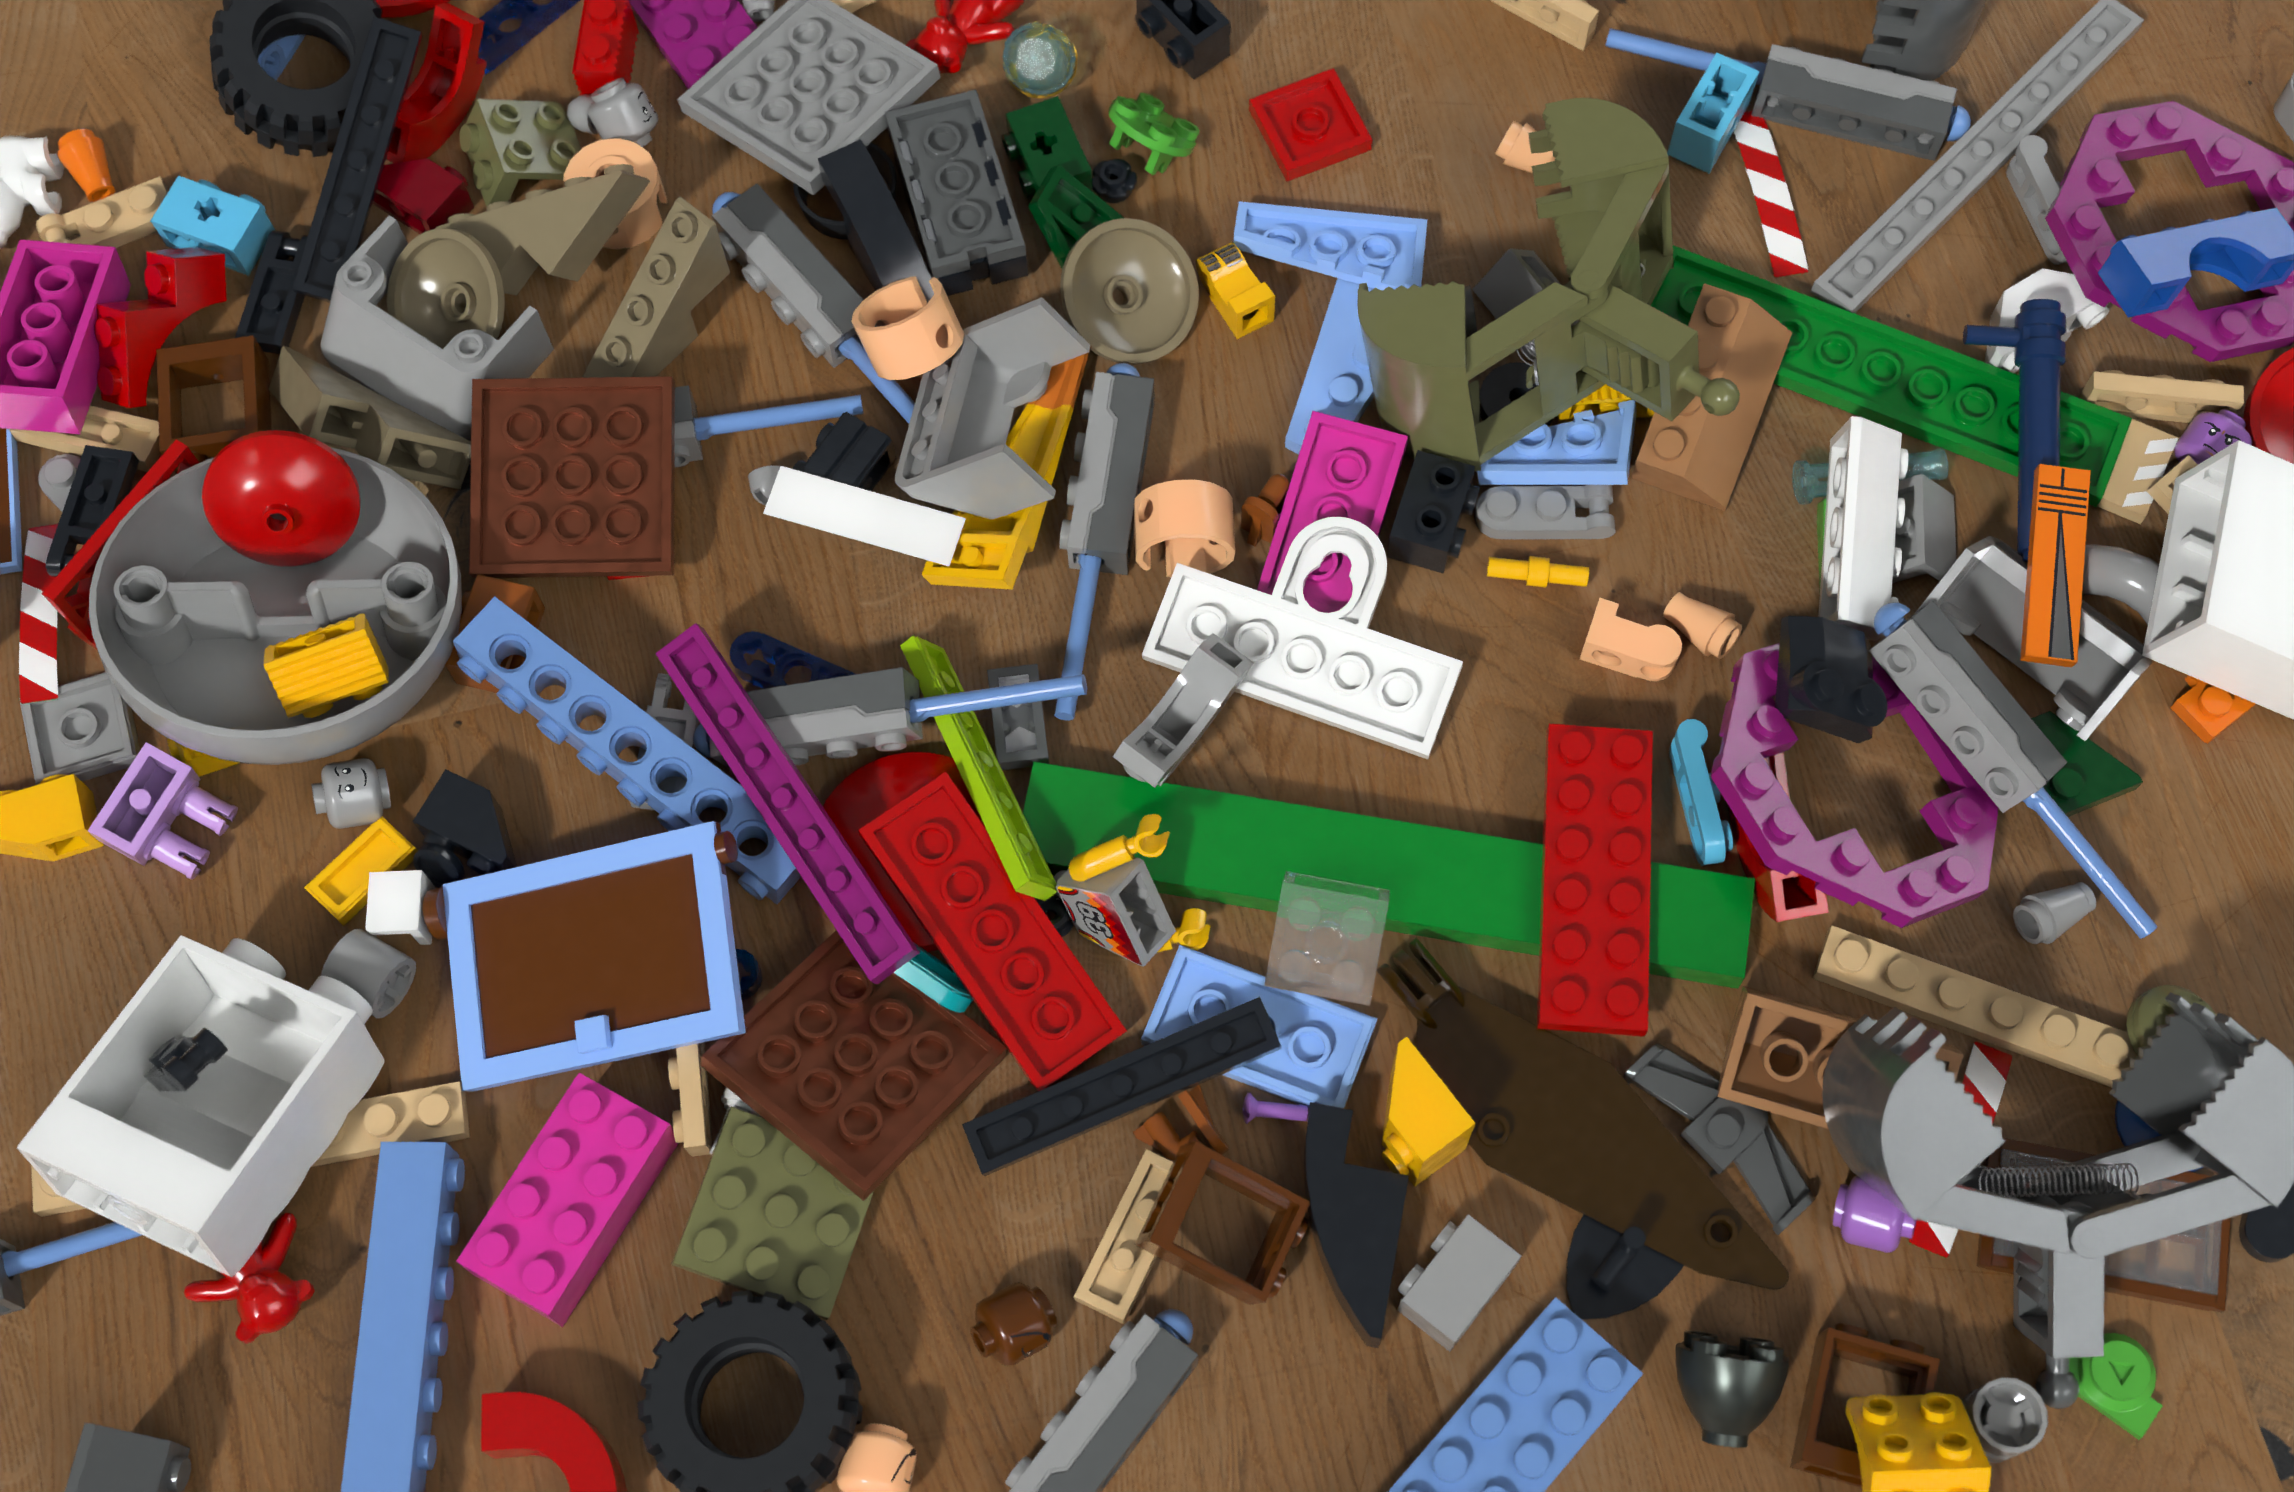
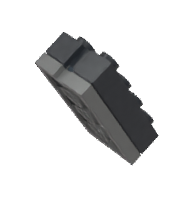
(957, 192)

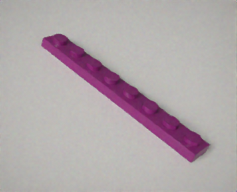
(787, 804)

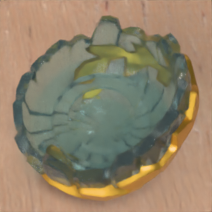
(1039, 60)

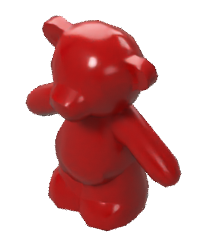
(962, 24)
(263, 1294)

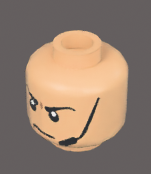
(877, 1461)

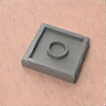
(81, 731)

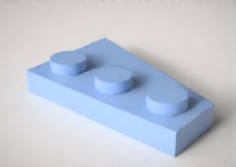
(1570, 453)

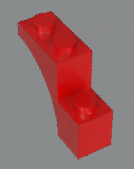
(131, 331)

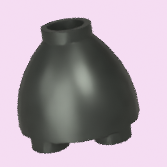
(1729, 1385)

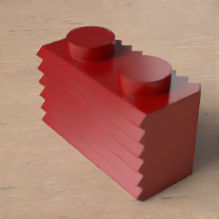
(604, 44)

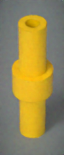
(1537, 571)

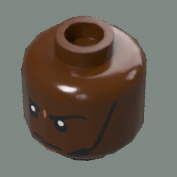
(1013, 1323)

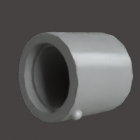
(372, 970)

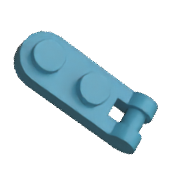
(1699, 794)

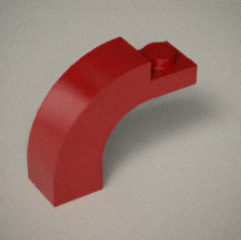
(442, 88)
(1777, 894)
(538, 1426)

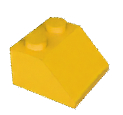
(1422, 1118)

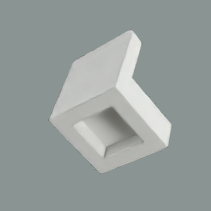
(397, 904)

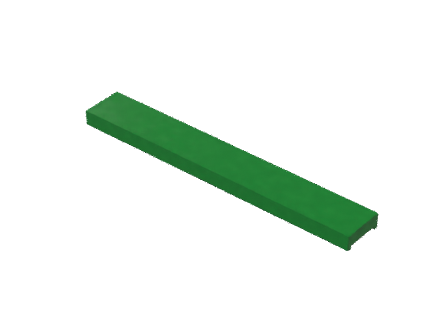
(1438, 878)

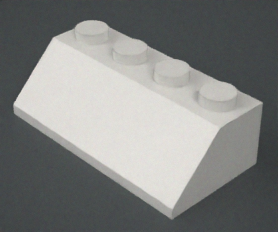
(1862, 523)

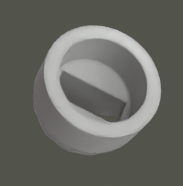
(578, 114)
(762, 482)

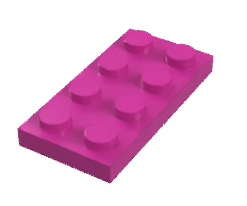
(1338, 473)

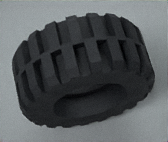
(261, 104)
(708, 1344)

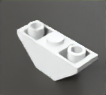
(2042, 285)

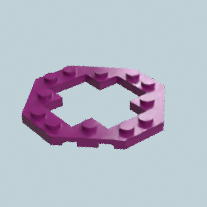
(2220, 158)
(1843, 863)

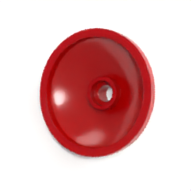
(287, 477)

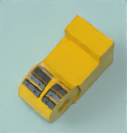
(1236, 290)

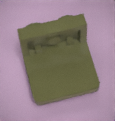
(516, 142)

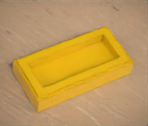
(345, 881)

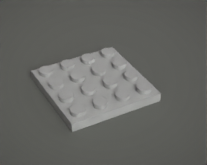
(807, 88)

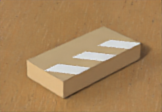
(2137, 469)

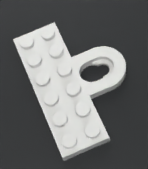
(1313, 659)

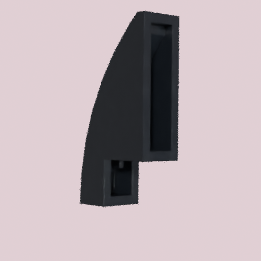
(872, 219)
(1353, 1220)

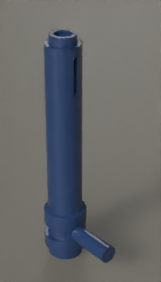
(2039, 357)

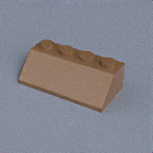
(1704, 452)
(1781, 1053)

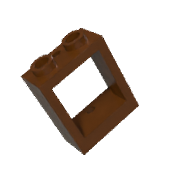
(207, 365)
(1174, 1201)
(1851, 1344)

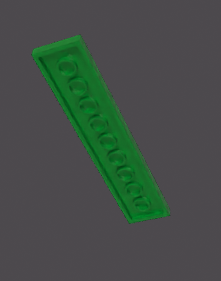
(1901, 377)

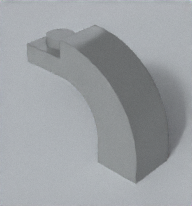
(1183, 712)

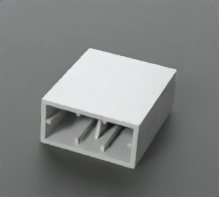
(2229, 578)

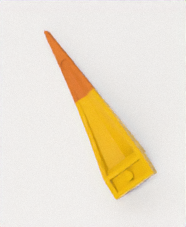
(994, 549)

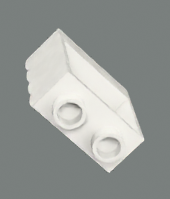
(231, 1151)

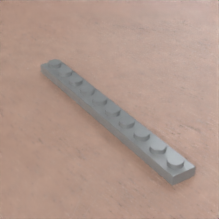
(1976, 156)

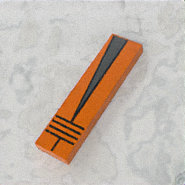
(2055, 565)

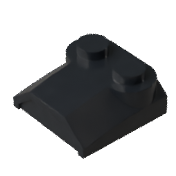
(1828, 678)

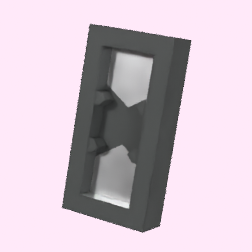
(1019, 727)

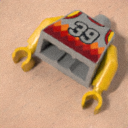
(1118, 902)

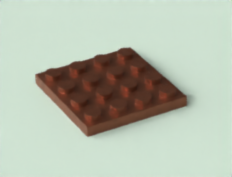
(572, 477)
(852, 1064)

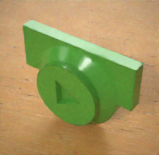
(2119, 1383)

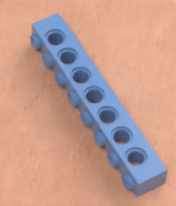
(503, 632)

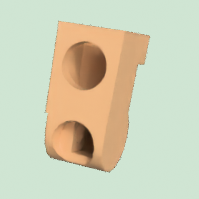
(1629, 646)

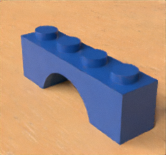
(2153, 268)

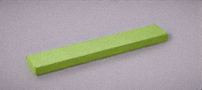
(982, 774)

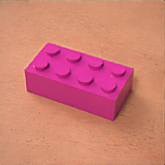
(50, 332)
(569, 1199)

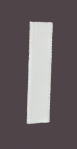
(864, 516)

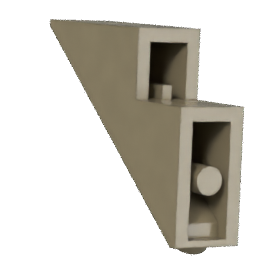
(553, 227)
(655, 313)
(355, 417)

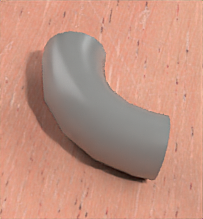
(2121, 576)

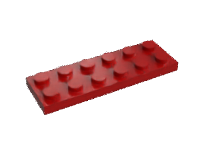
(1596, 881)
(991, 933)

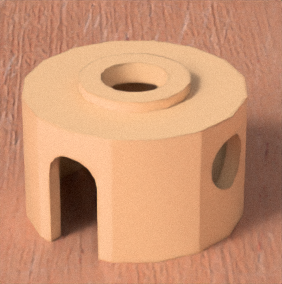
(644, 217)
(916, 331)
(1189, 521)

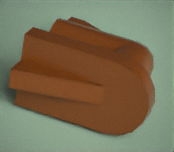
(1261, 513)
(1162, 1136)

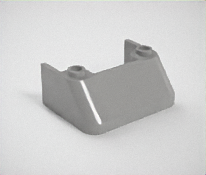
(403, 364)
(965, 410)
(1987, 598)

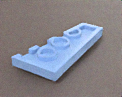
(1336, 243)
(1338, 371)

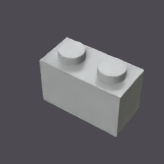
(1457, 1281)

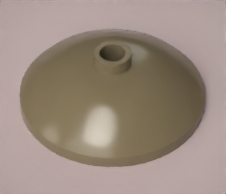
(1155, 284)
(446, 286)

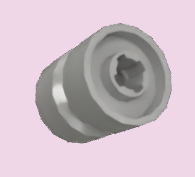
(2006, 1417)

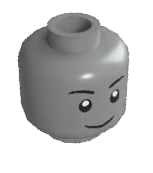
(623, 112)
(352, 793)

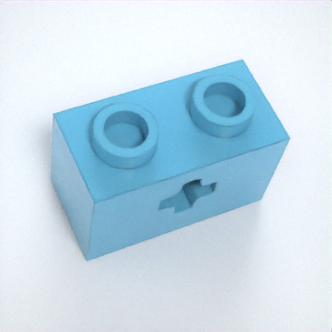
(1712, 112)
(213, 220)

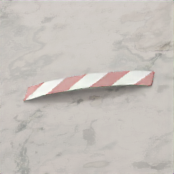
(1771, 196)
(37, 622)
(1986, 1080)

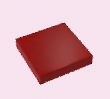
(1310, 124)

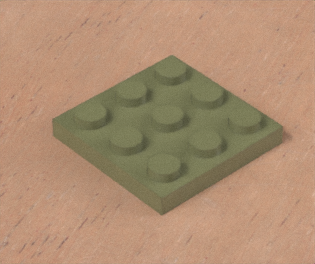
(770, 1218)

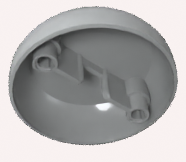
(191, 618)

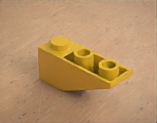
(48, 819)

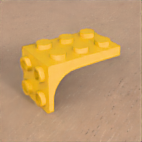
(1917, 1444)

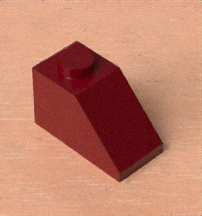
(422, 194)

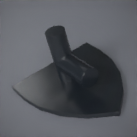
(1613, 1270)

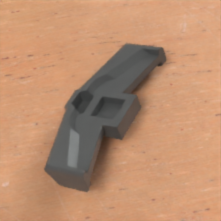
(1725, 1132)

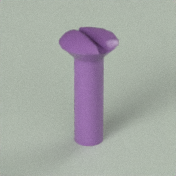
(1254, 1108)

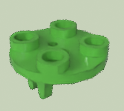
(1153, 128)

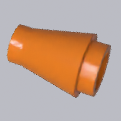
(87, 162)

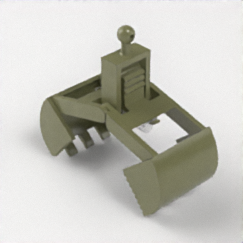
(1616, 256)

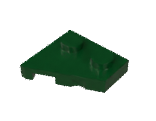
(1067, 211)
(2091, 772)

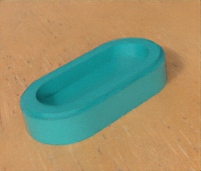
(936, 981)

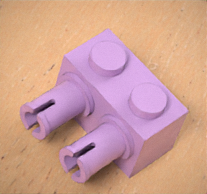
(147, 802)

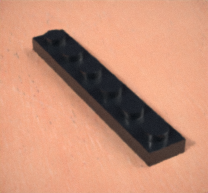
(358, 156)
(1121, 1086)

